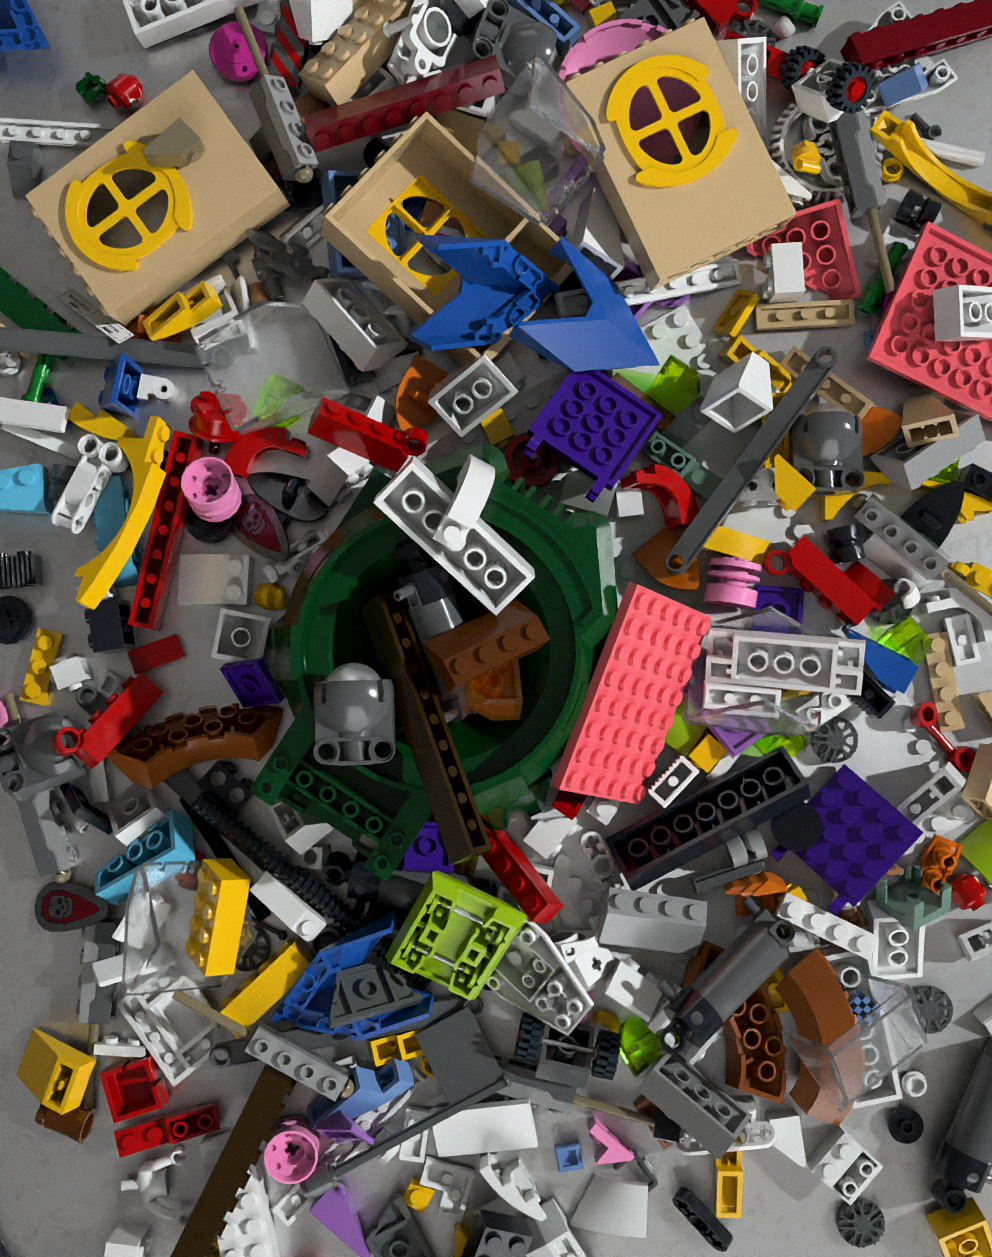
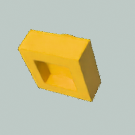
(417, 1195)

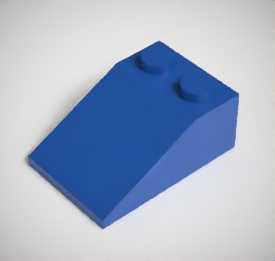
(121, 387)
(889, 666)

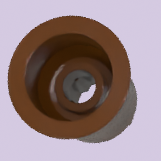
(73, 1124)

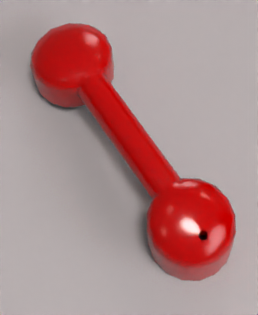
(924, 716)

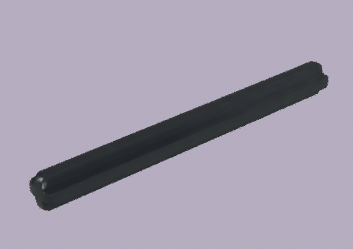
(221, 850)

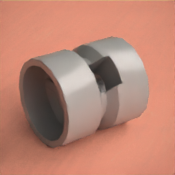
(745, 847)

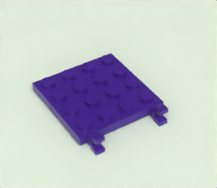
(593, 427)
(858, 837)

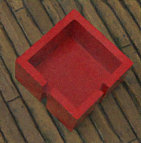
(134, 1087)

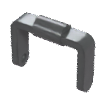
(645, 1167)

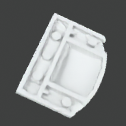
(171, 1031)

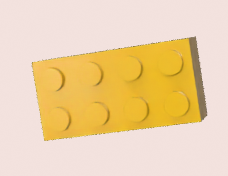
(217, 916)
(271, 983)

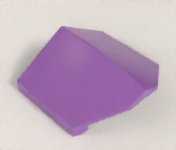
(342, 1127)

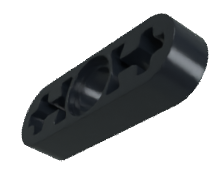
(702, 1219)

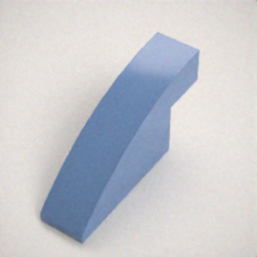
(369, 1092)

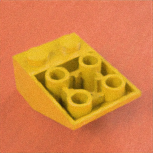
(55, 1072)

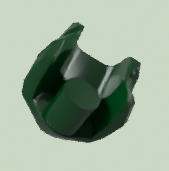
(91, 87)

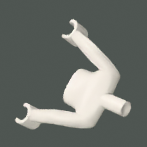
(154, 1181)

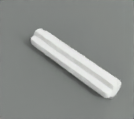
(954, 152)

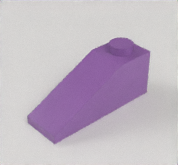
(339, 1215)

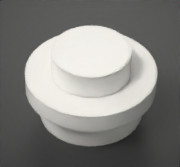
(914, 1083)

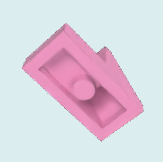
(613, 1147)

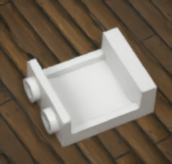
(222, 315)
(660, 1020)

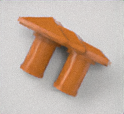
(939, 861)
(760, 884)

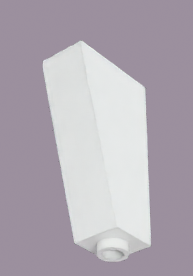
(598, 234)

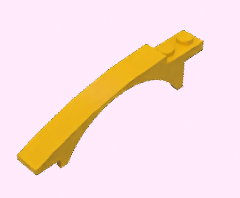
(908, 148)
(145, 460)
(830, 505)

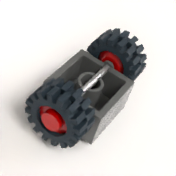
(566, 1057)

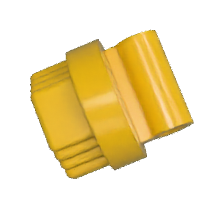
(806, 157)
(270, 596)

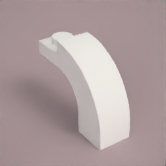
(467, 502)
(957, 600)

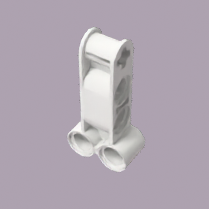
(88, 482)

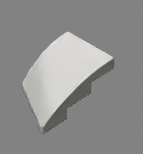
(513, 1185)
(613, 1207)

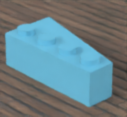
(25, 490)
(108, 519)
(164, 843)

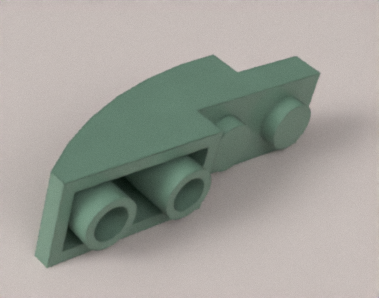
(666, 453)

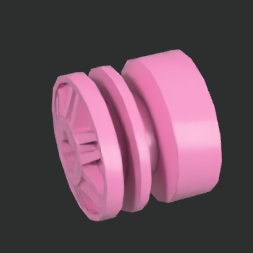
(211, 477)
(732, 583)
(291, 1163)

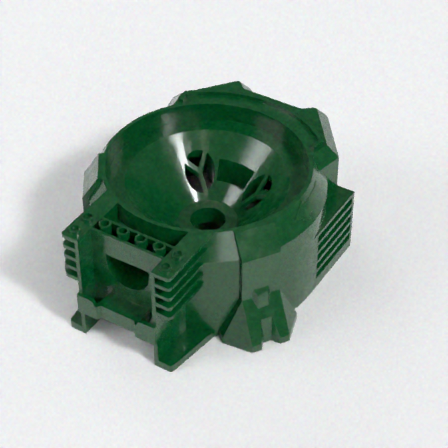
(501, 758)

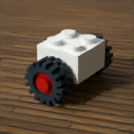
(826, 86)

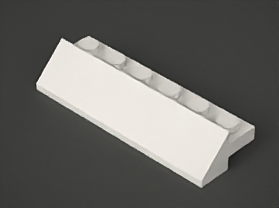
(785, 661)

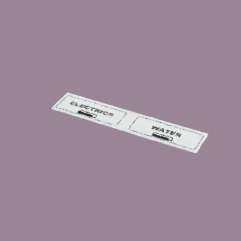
(95, 315)

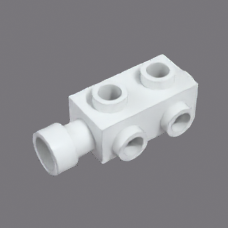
(298, 559)

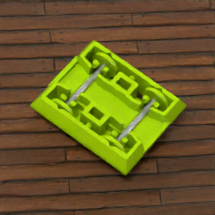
(455, 935)

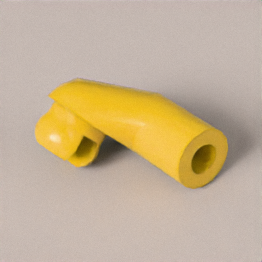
(606, 1020)

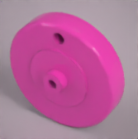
(231, 53)

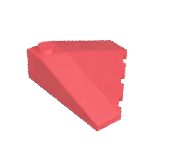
(825, 249)

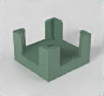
(912, 901)

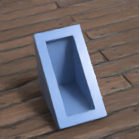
(903, 85)

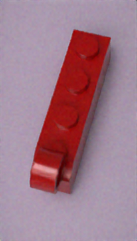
(721, 13)
(365, 436)
(824, 580)
(112, 723)
(521, 878)

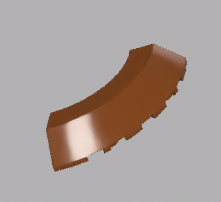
(196, 739)
(820, 1015)
(751, 1036)

